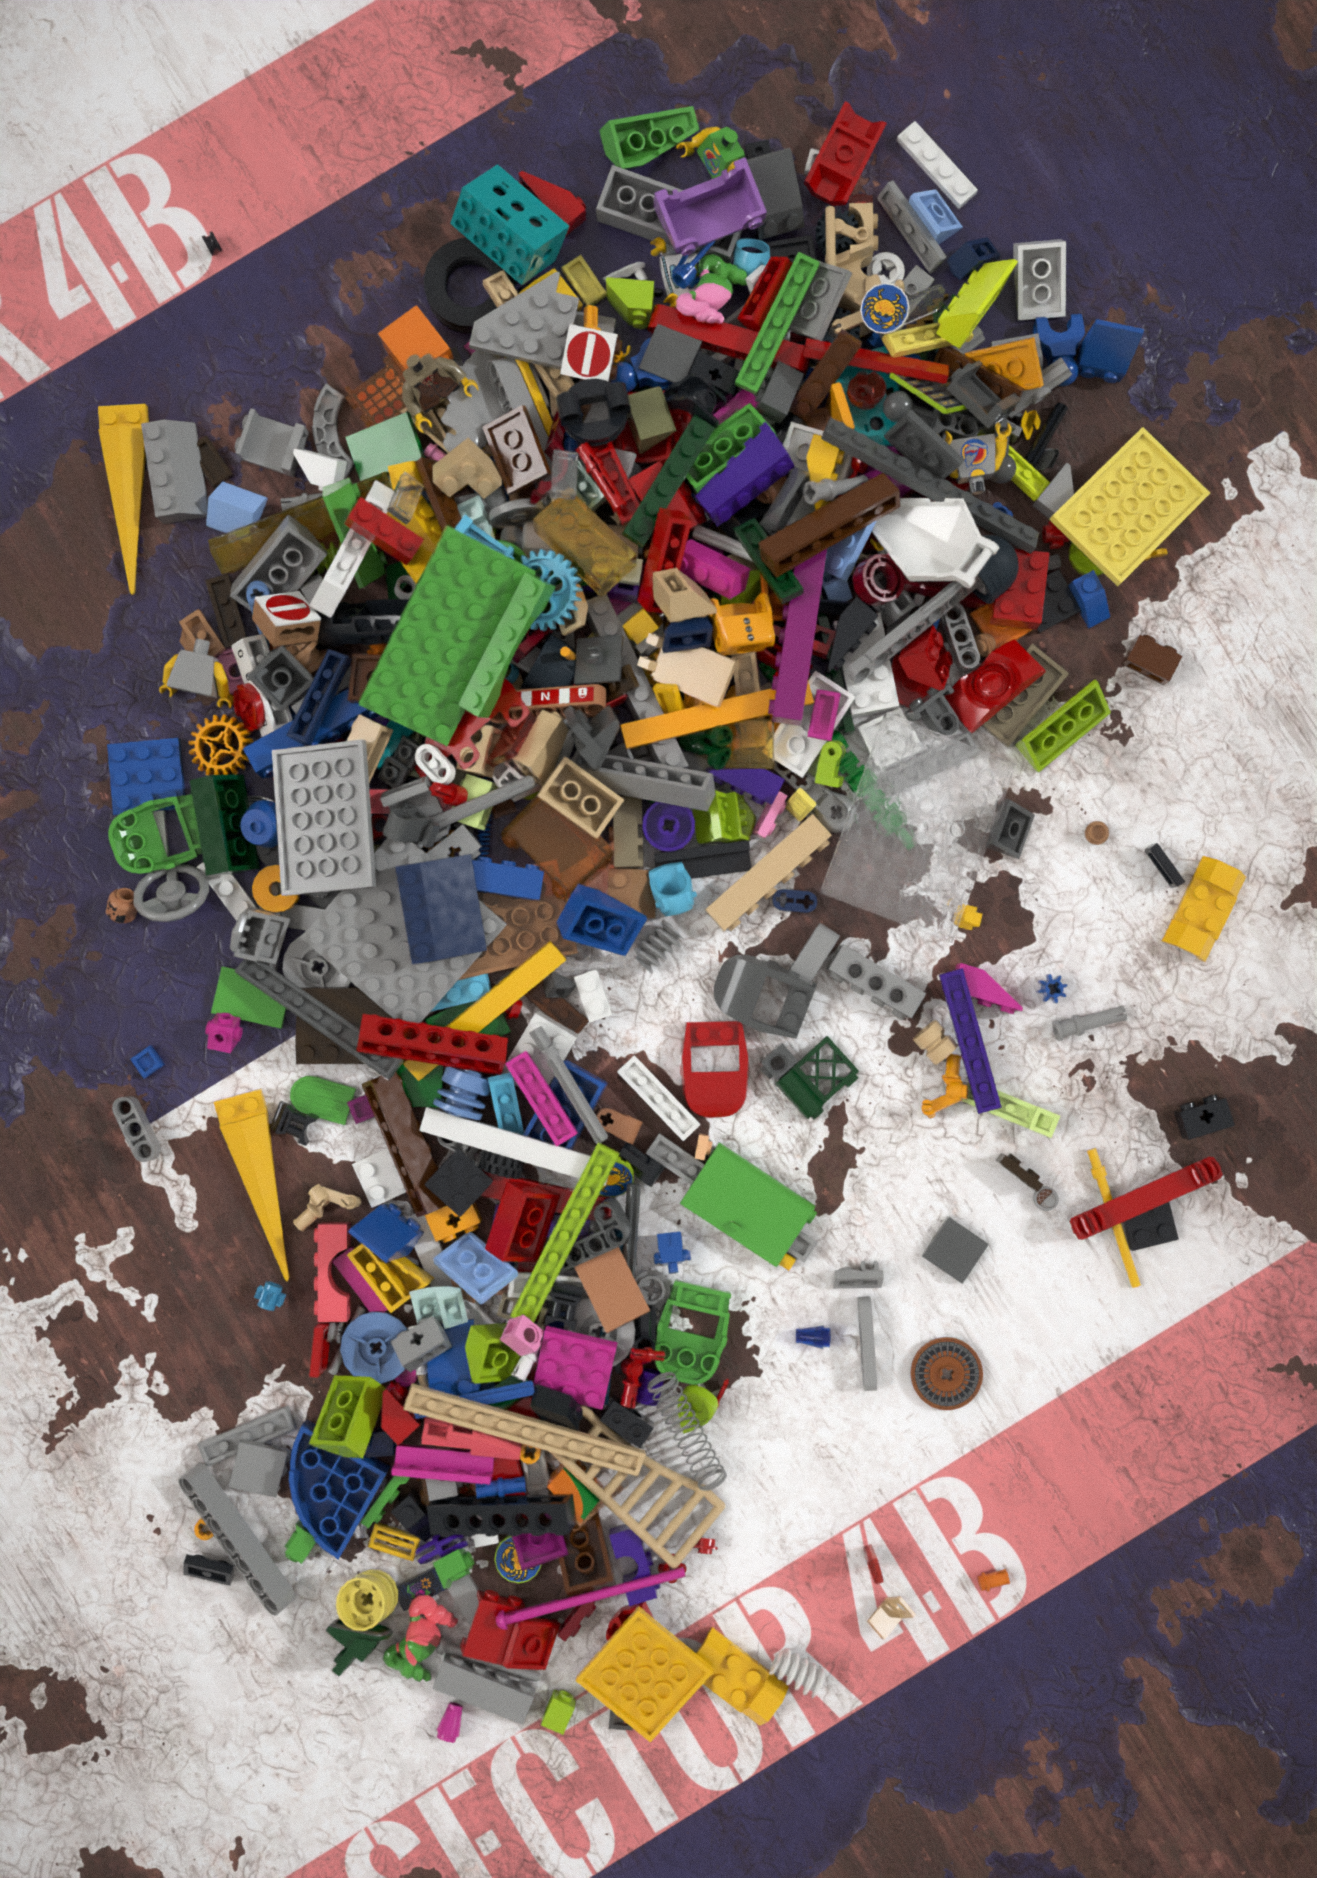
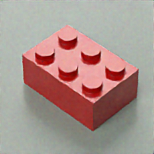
(1023, 602)

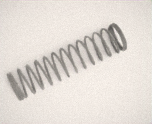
(656, 1380)

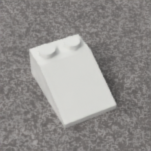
(1040, 279)

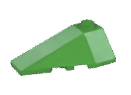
(641, 138)

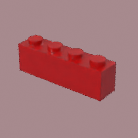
(665, 552)

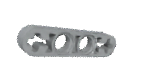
(867, 1343)

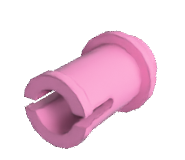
(433, 452)

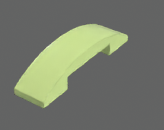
(1022, 1113)

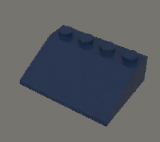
(441, 908)

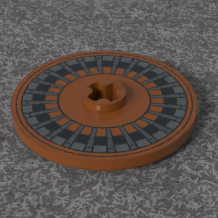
(965, 1373)

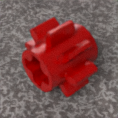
(1053, 535)

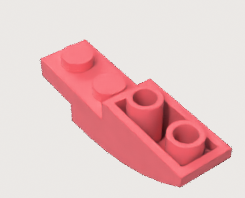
(481, 1444)

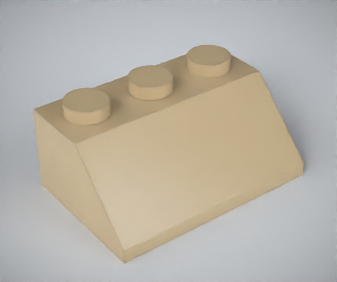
(580, 797)

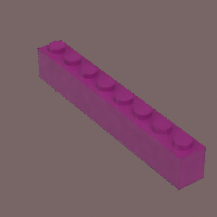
(797, 644)

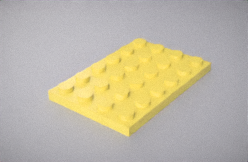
(1129, 506)

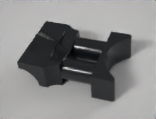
(282, 1122)
(567, 1295)

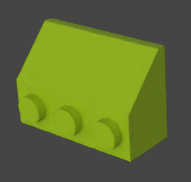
(348, 1416)

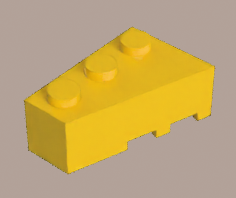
(389, 1280)

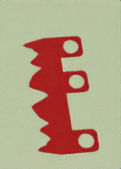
(471, 724)

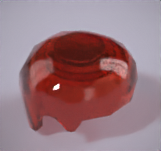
(866, 390)

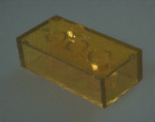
(585, 541)

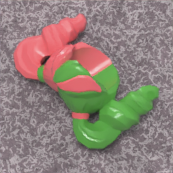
(420, 1639)

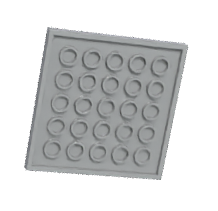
(368, 941)

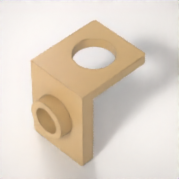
(889, 1615)

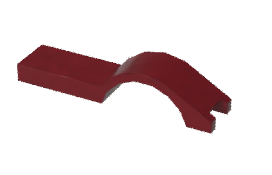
(553, 442)

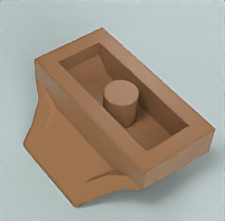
(198, 627)

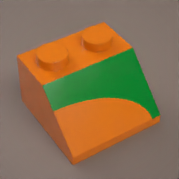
(564, 1482)

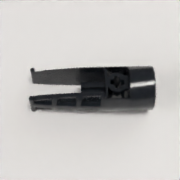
(361, 623)

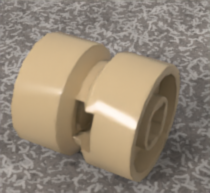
(935, 1042)

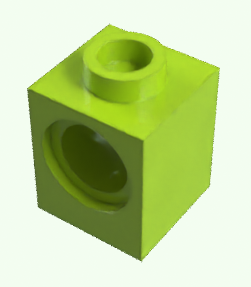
(558, 1711)

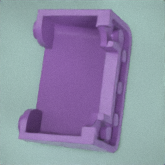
(711, 209)

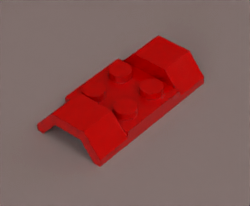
(843, 157)

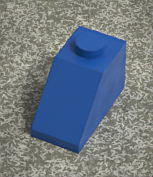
(1090, 598)

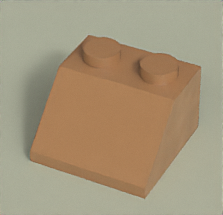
(632, 889)

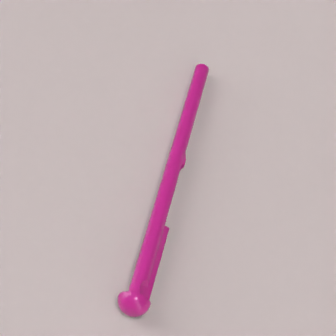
(504, 1619)

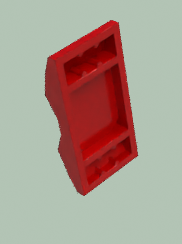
(993, 684)

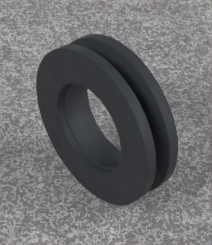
(440, 267)

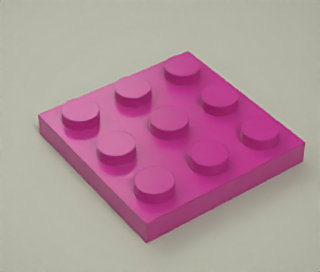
(576, 1365)

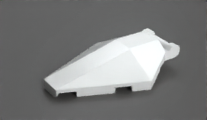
(934, 540)

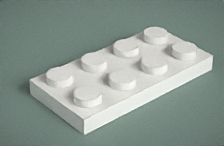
(791, 742)

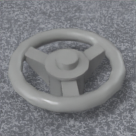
(171, 899)

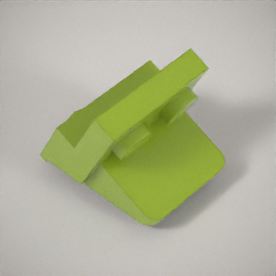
(726, 820)

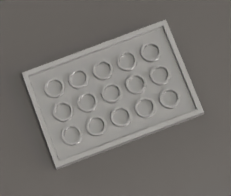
(323, 818)

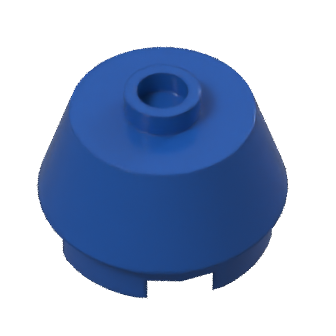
(260, 824)

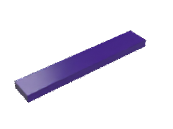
(970, 1041)

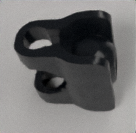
(696, 397)

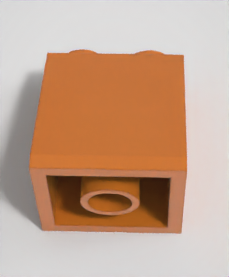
(413, 336)

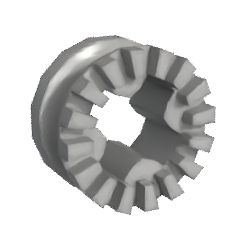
(334, 1332)

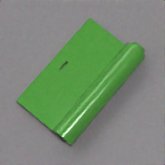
(742, 1193)

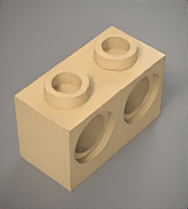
(485, 746)

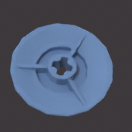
(358, 1346)

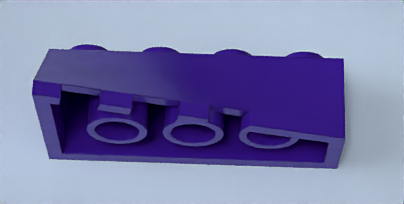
(745, 476)

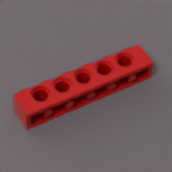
(441, 1052)

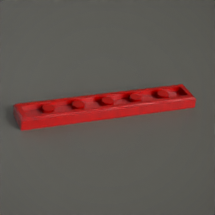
(884, 362)

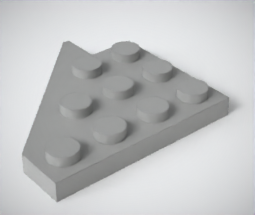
(529, 326)

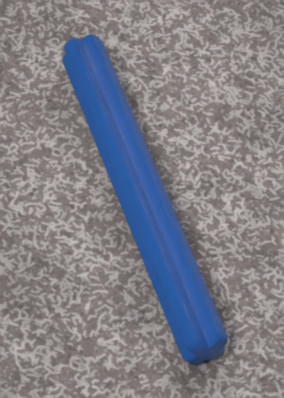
(498, 1394)

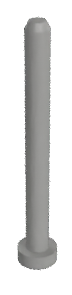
(451, 1648)

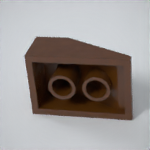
(589, 1561)

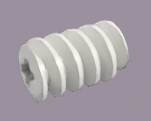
(799, 1671)

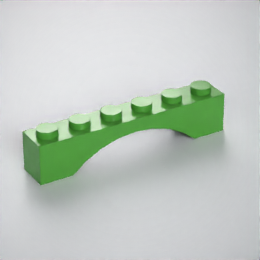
(520, 614)

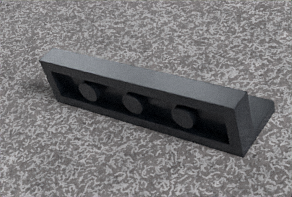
(710, 859)

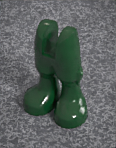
(717, 752)

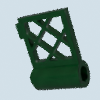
(803, 1092)

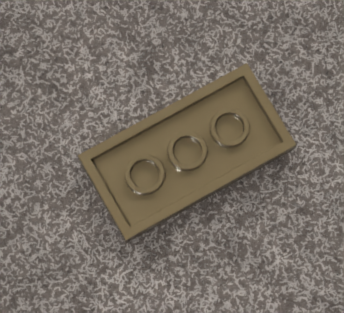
(1017, 714)

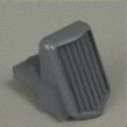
(593, 737)

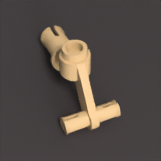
(320, 1198)

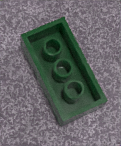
(219, 809)

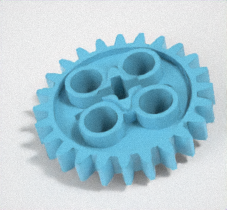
(562, 600)

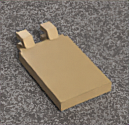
(695, 671)

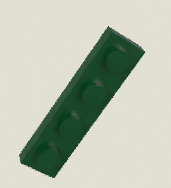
(784, 586)

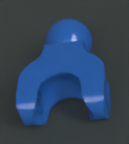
(1061, 345)
(631, 374)

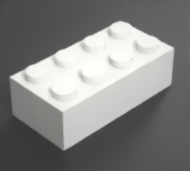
(878, 691)

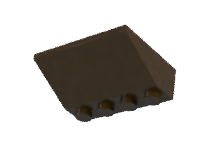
(347, 1002)

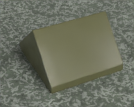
(649, 418)

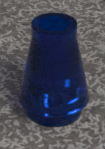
(814, 1336)

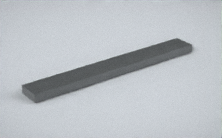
(313, 1013)

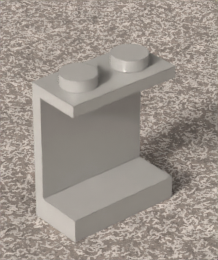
(270, 443)
(418, 794)

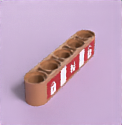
(587, 698)

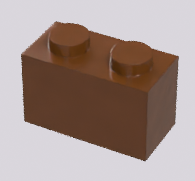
(1152, 659)

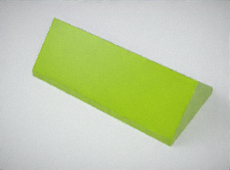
(1064, 726)

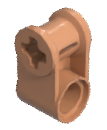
(622, 1126)

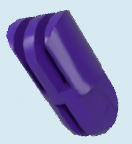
(440, 1546)

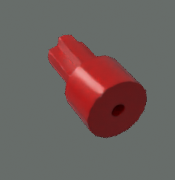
(450, 794)

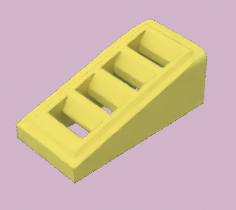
(800, 804)

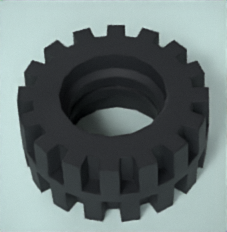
(501, 1165)

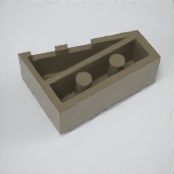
(627, 835)

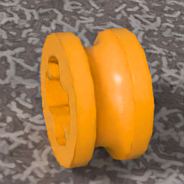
(199, 1533)

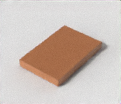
(612, 1289)

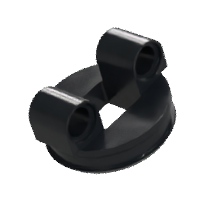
(590, 392)

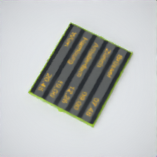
(931, 392)

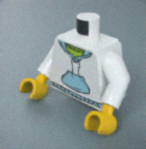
(668, 262)

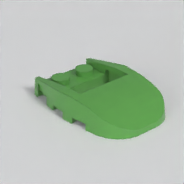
(138, 840)
(689, 1354)

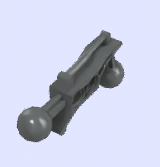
(900, 403)

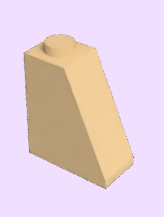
(542, 746)

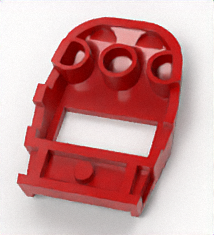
(714, 1092)

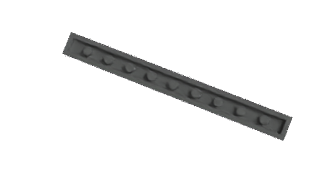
(927, 483)

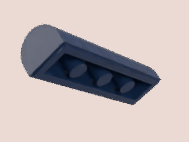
(319, 697)

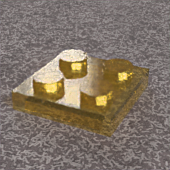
(752, 744)

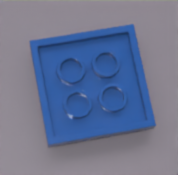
(145, 773)

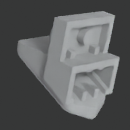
(258, 935)

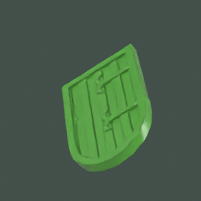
(322, 1098)

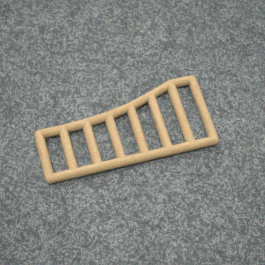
(656, 1469)

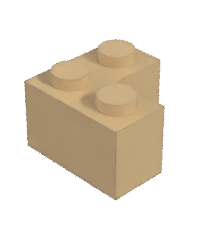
(466, 466)

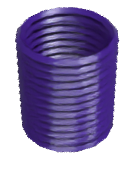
(643, 1396)

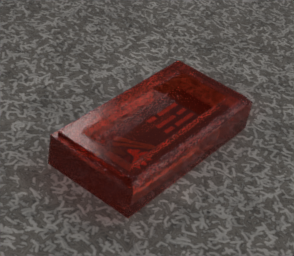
(873, 1564)

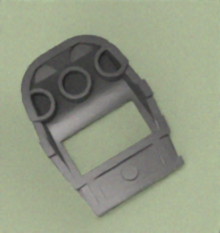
(785, 502)
(740, 986)

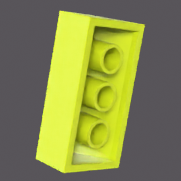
(974, 301)

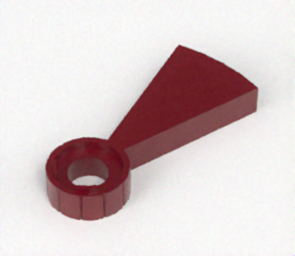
(896, 583)

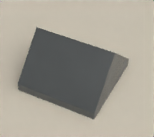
(280, 677)
(1010, 829)

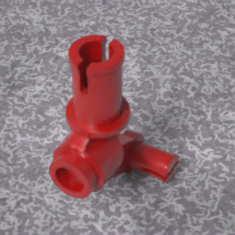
(633, 1368)

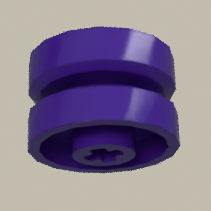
(666, 839)

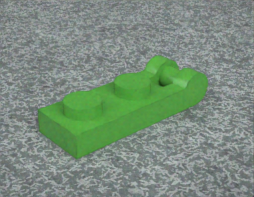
(388, 1494)

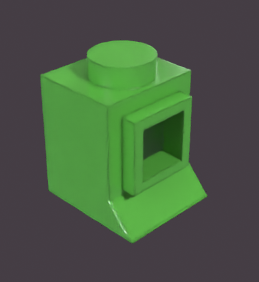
(299, 1544)
(453, 1567)

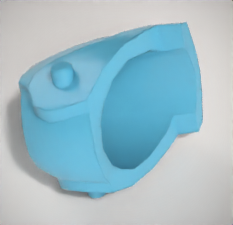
(672, 889)

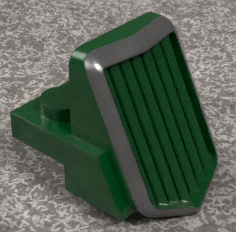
(356, 1643)

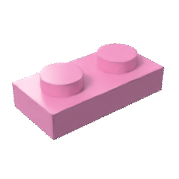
(765, 823)

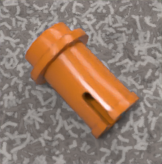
(993, 1580)

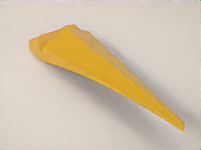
(125, 466)
(248, 1137)

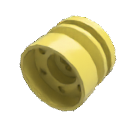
(354, 1600)

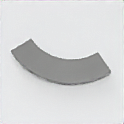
(325, 426)

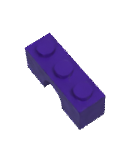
(628, 1544)

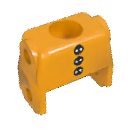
(742, 626)

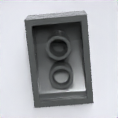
(779, 191)

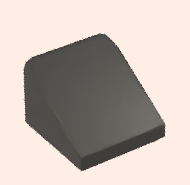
(557, 986)

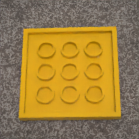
(644, 1674)

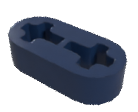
(794, 907)

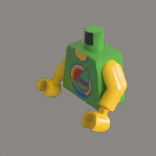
(716, 148)

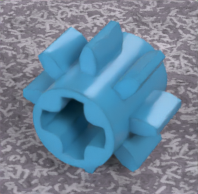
(270, 1296)

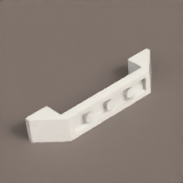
(348, 558)

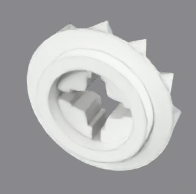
(889, 262)

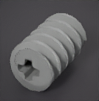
(657, 946)

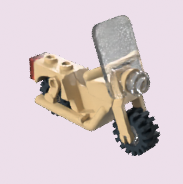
(853, 241)

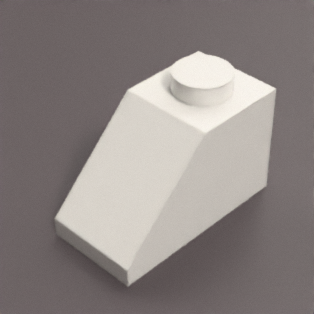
(320, 468)

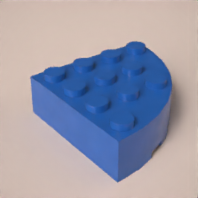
(331, 1490)

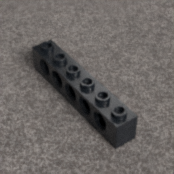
(558, 1506)

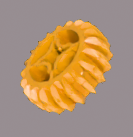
(225, 738)

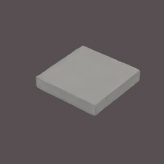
(258, 1468)

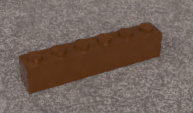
(829, 524)
(404, 1140)

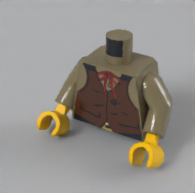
(429, 383)

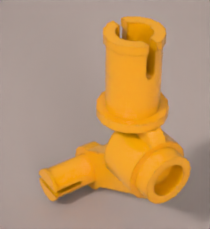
(954, 1090)

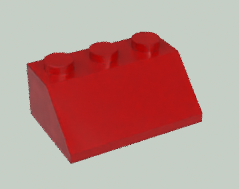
(681, 501)
(522, 1222)

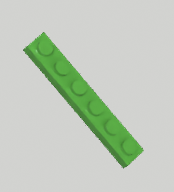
(777, 323)

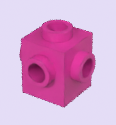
(223, 1032)

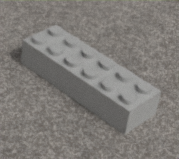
(629, 206)

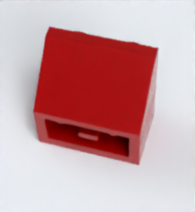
(927, 659)
(395, 1420)

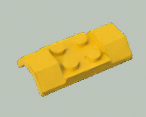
(1204, 907)
(741, 1678)

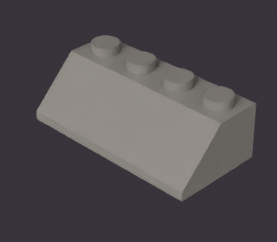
(175, 470)
(281, 562)

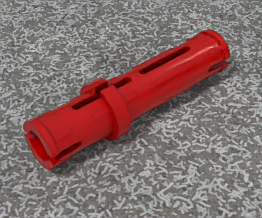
(596, 469)

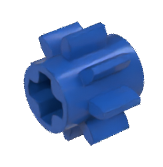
(1059, 987)

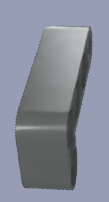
(604, 1234)

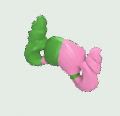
(712, 290)

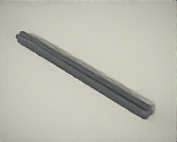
(630, 1246)

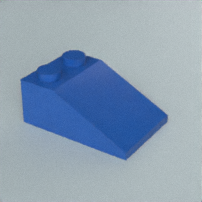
(1108, 350)
(599, 921)
(387, 1232)
(450, 1370)

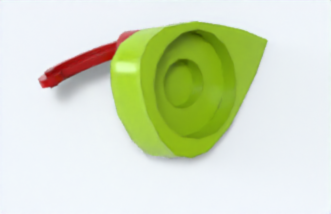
(702, 1402)

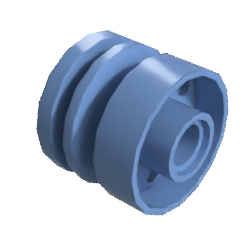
(463, 1093)

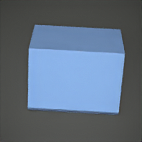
(935, 214)
(233, 508)

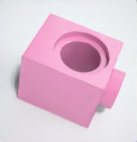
(522, 1335)

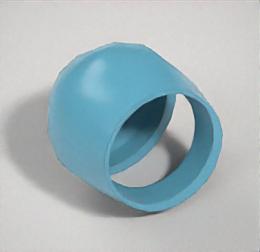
(750, 261)

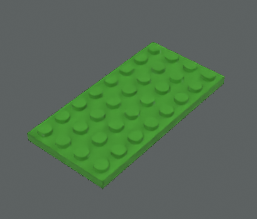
(443, 635)

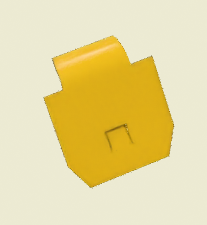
(1027, 422)
(970, 918)

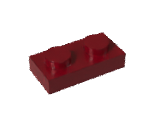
(572, 1623)

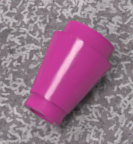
(450, 1723)

